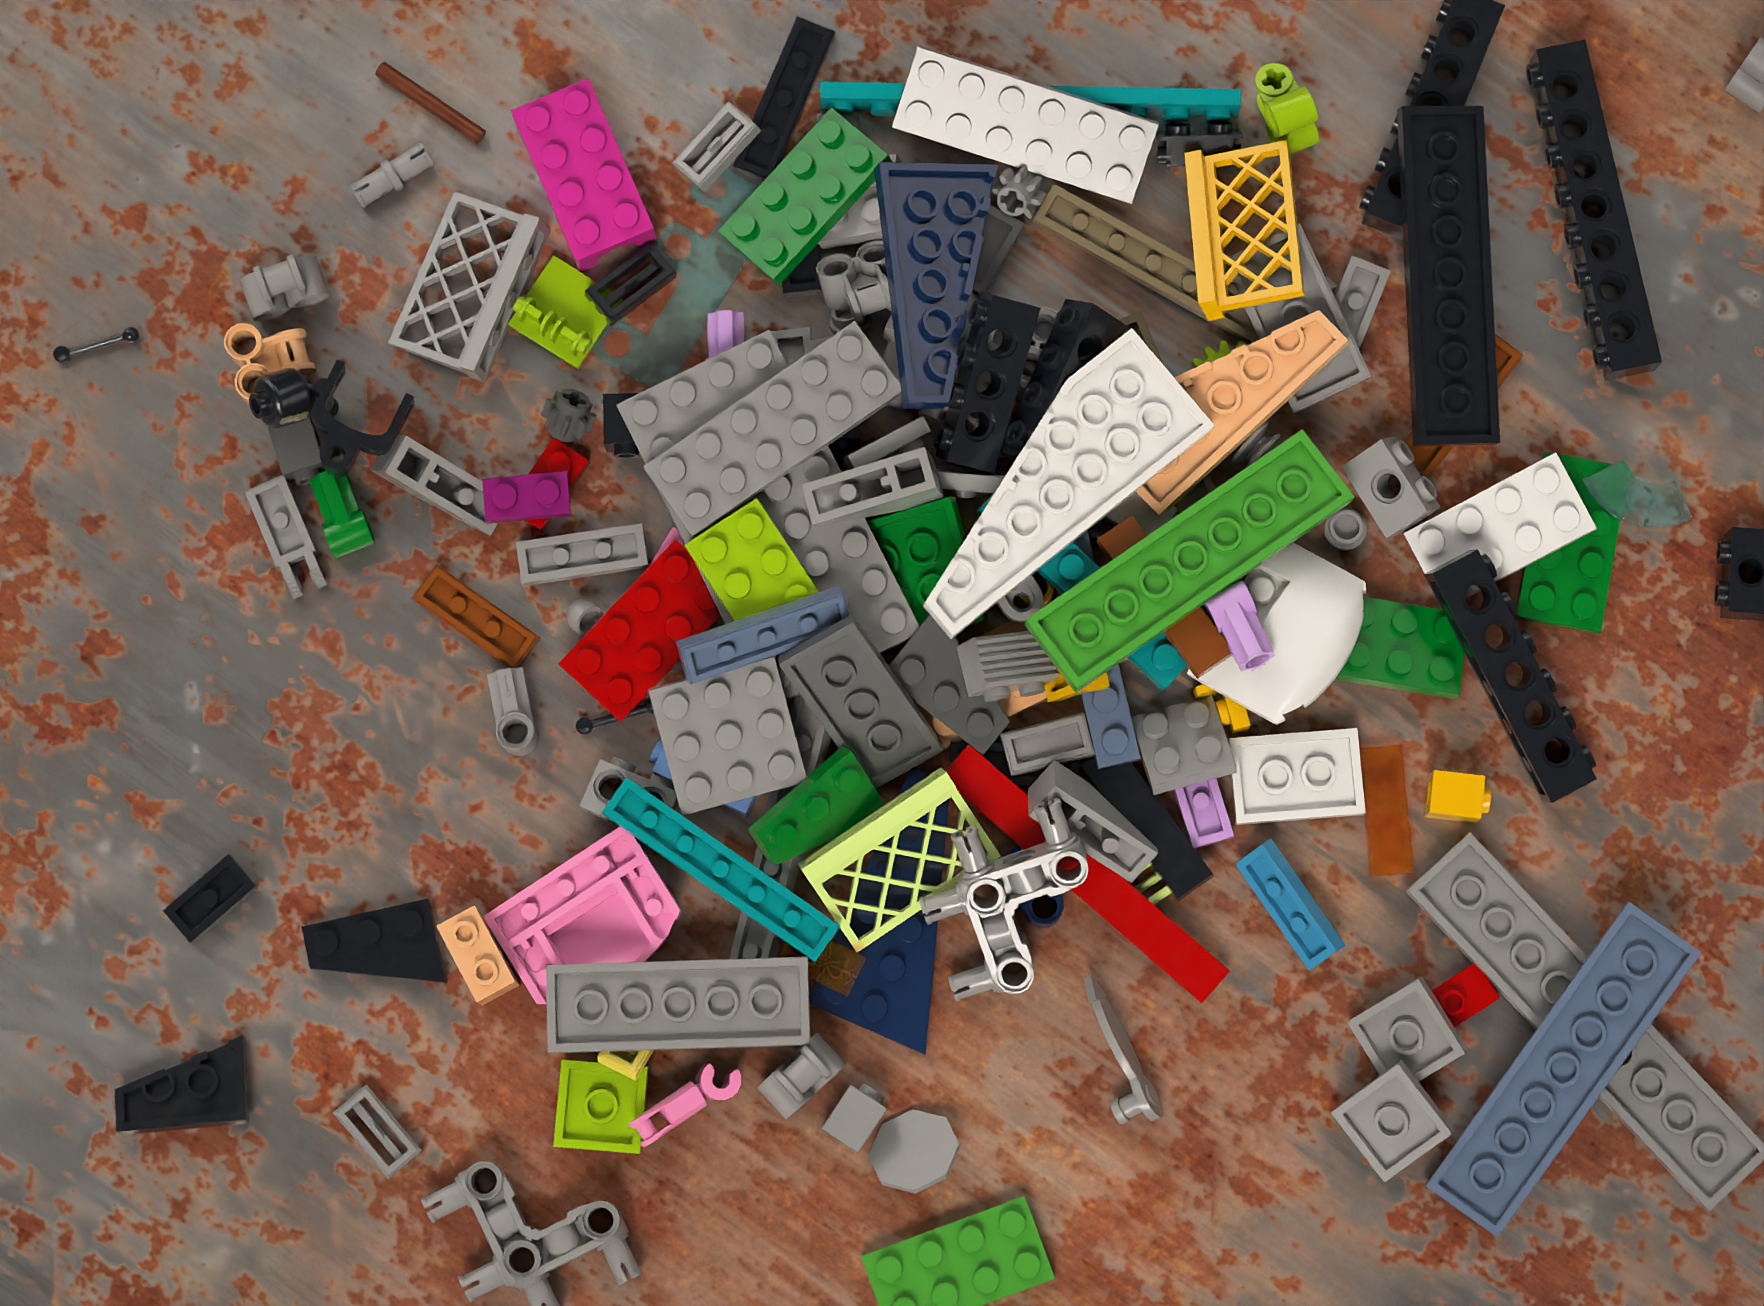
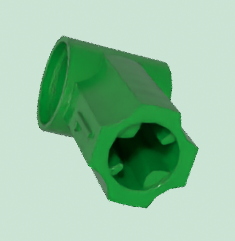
(344, 522)

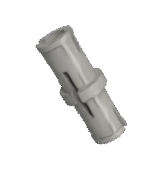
(391, 175)

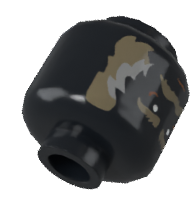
(282, 398)

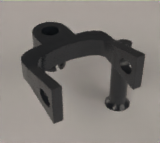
(343, 438)

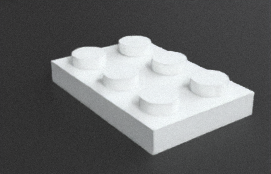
(1297, 776)

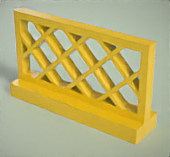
(1207, 228)

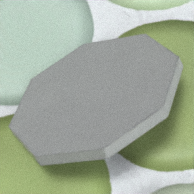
(914, 1151)

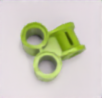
(1286, 108)

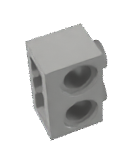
(619, 769)

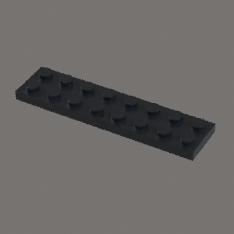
(1448, 275)

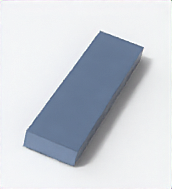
(760, 635)

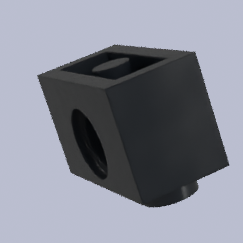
(1735, 596)

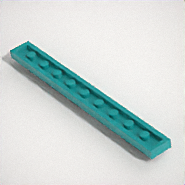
(1172, 103)

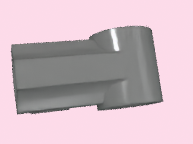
(512, 707)

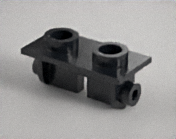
(1180, 140)

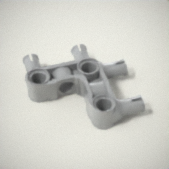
(1017, 880)
(509, 1231)

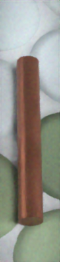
(430, 102)

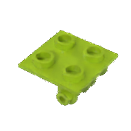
(560, 314)

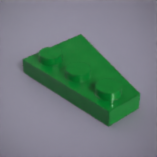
(817, 809)

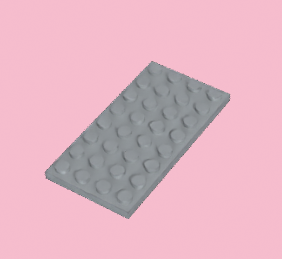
(829, 553)

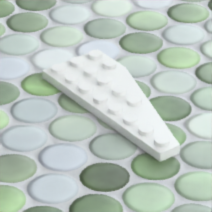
(1090, 452)

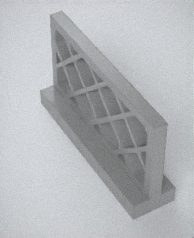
(504, 288)

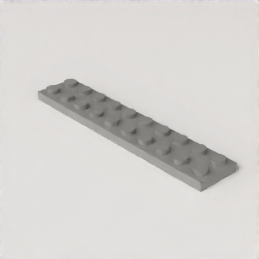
(1532, 965)

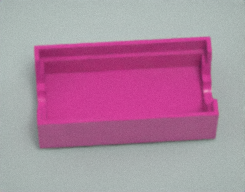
(583, 173)

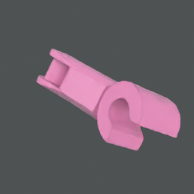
(686, 1102)

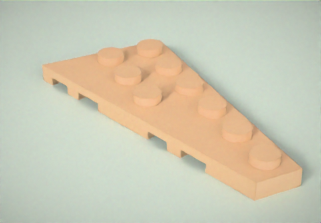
(1241, 395)

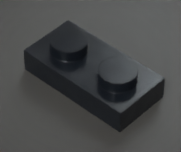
(210, 899)

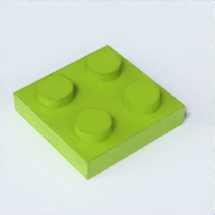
(597, 1107)

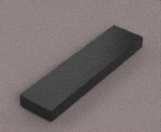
(785, 97)
(1128, 792)

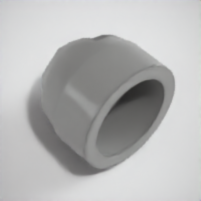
(583, 616)

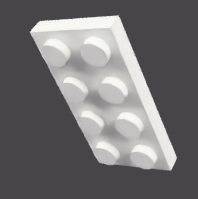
(1509, 522)

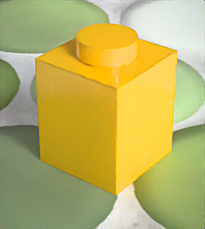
(1456, 796)

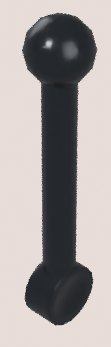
(63, 354)
(585, 726)

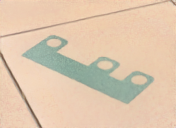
(706, 280)

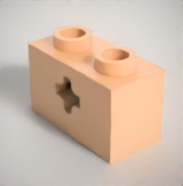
(478, 955)

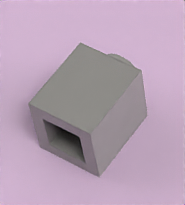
(856, 1116)

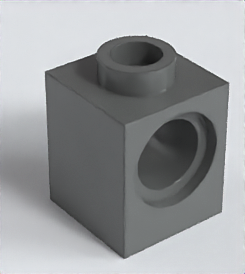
(298, 451)

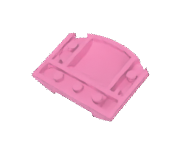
(587, 911)

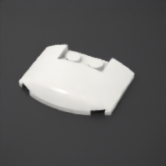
(1312, 624)

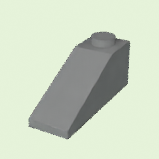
(434, 481)
(874, 488)
(1098, 824)

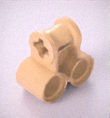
(268, 355)

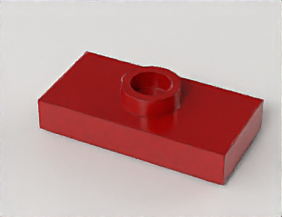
(1465, 994)

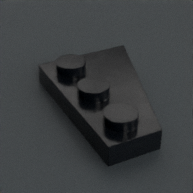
(380, 942)
(192, 1095)

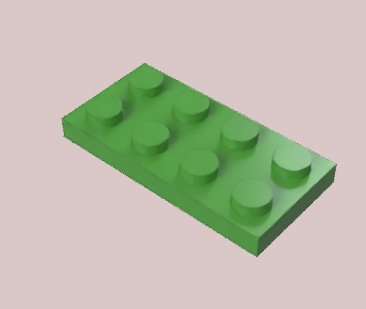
(963, 1261)

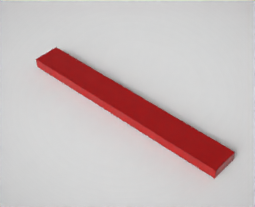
(1102, 889)

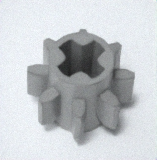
(1019, 192)

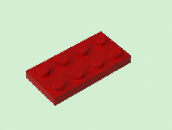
(638, 635)

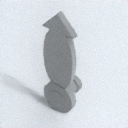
(1144, 1095)

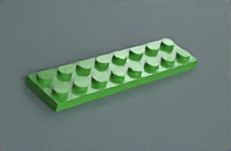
(1188, 561)

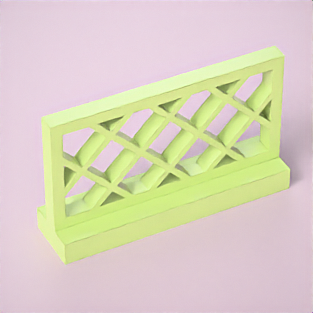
(875, 830)

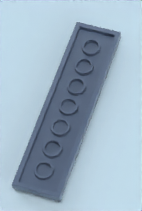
(1563, 1069)

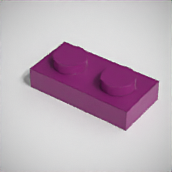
(526, 497)

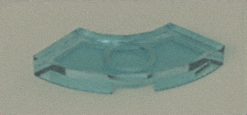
(1636, 500)

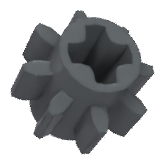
(568, 415)

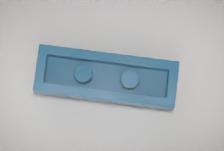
(1290, 904)

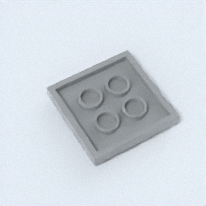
(727, 736)

